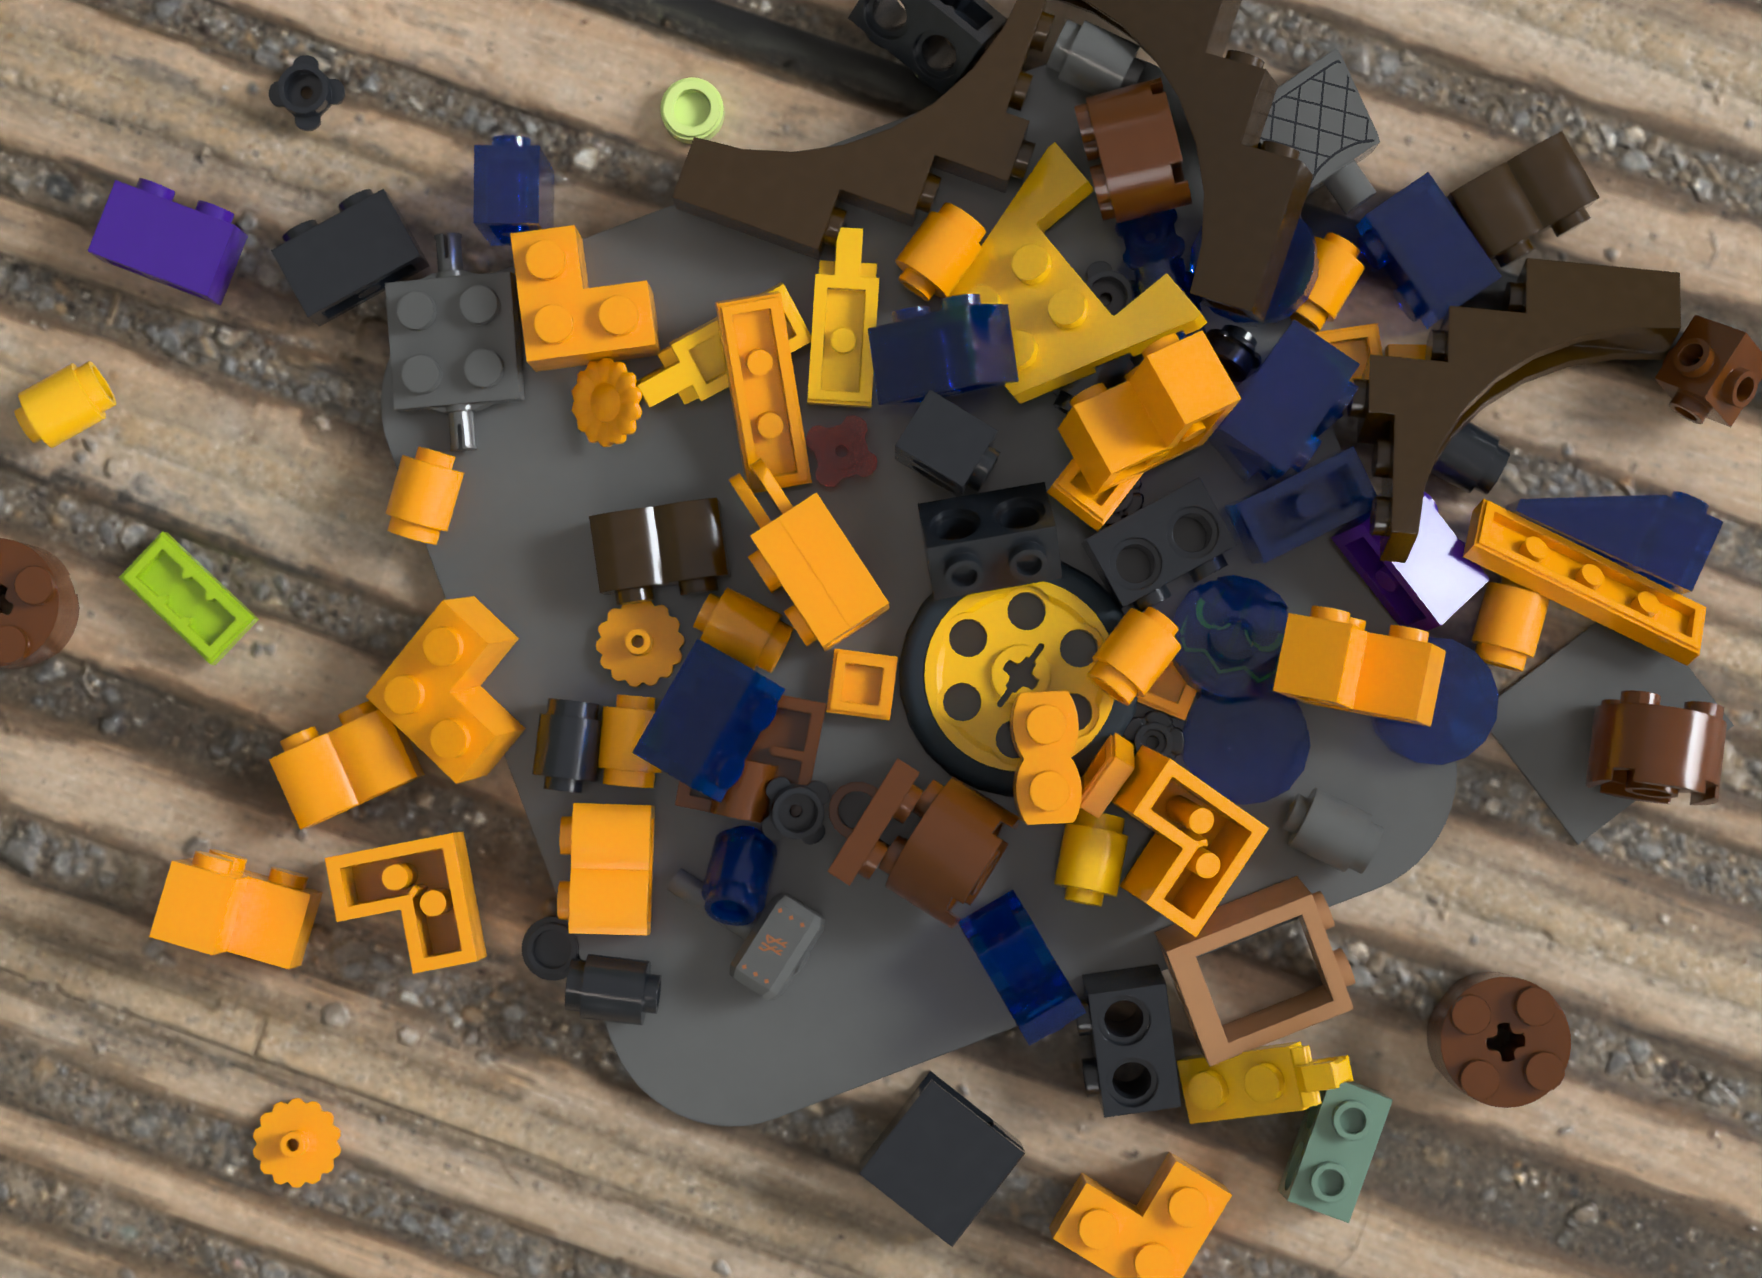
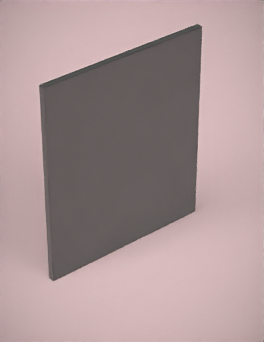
(1550, 715)

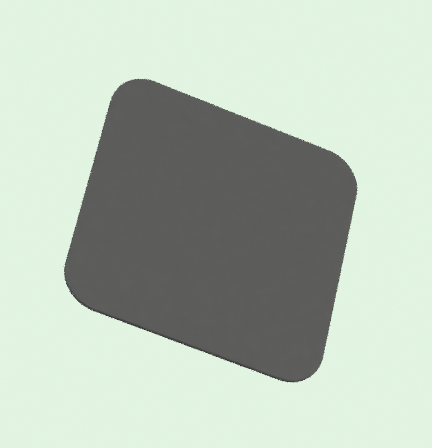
(884, 975)

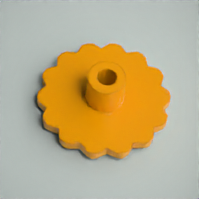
(606, 402)
(640, 643)
(297, 1142)

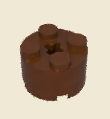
(1137, 150)
(42, 601)
(1657, 749)
(948, 850)
(1528, 1062)

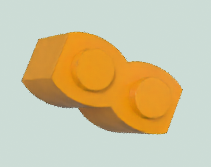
(345, 765)
(1046, 777)
(609, 869)

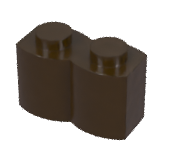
(1524, 198)
(660, 549)

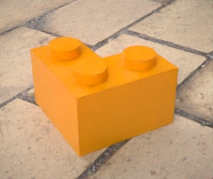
(566, 319)
(1154, 416)
(1342, 667)
(438, 694)
(1196, 842)
(429, 885)
(223, 908)
(1147, 1238)

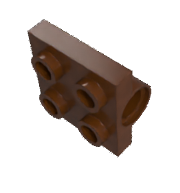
(782, 749)
(863, 847)

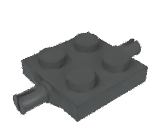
(455, 342)

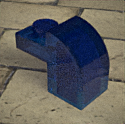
(1021, 967)

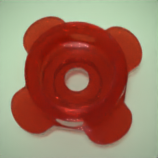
(834, 468)

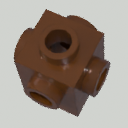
(1711, 372)

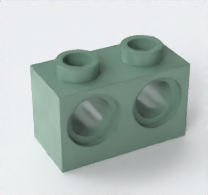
(1335, 1150)

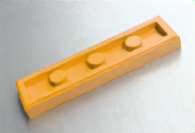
(1585, 582)

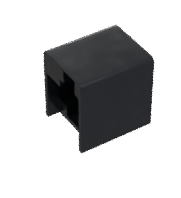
(941, 1158)

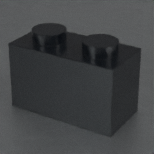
(349, 255)

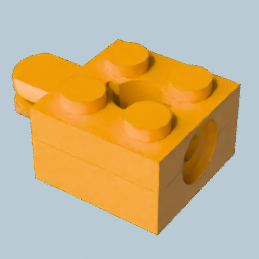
(812, 563)

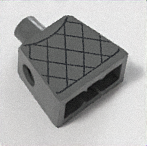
(1329, 126)

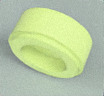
(692, 110)

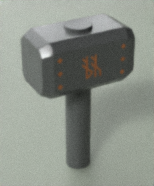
(774, 944)

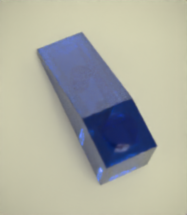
(1645, 533)

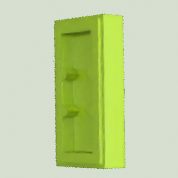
(188, 598)

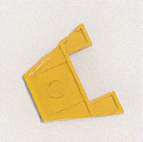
(1053, 314)

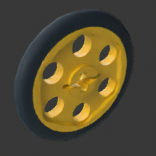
(931, 667)

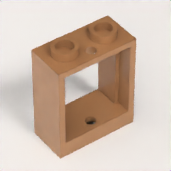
(1238, 921)

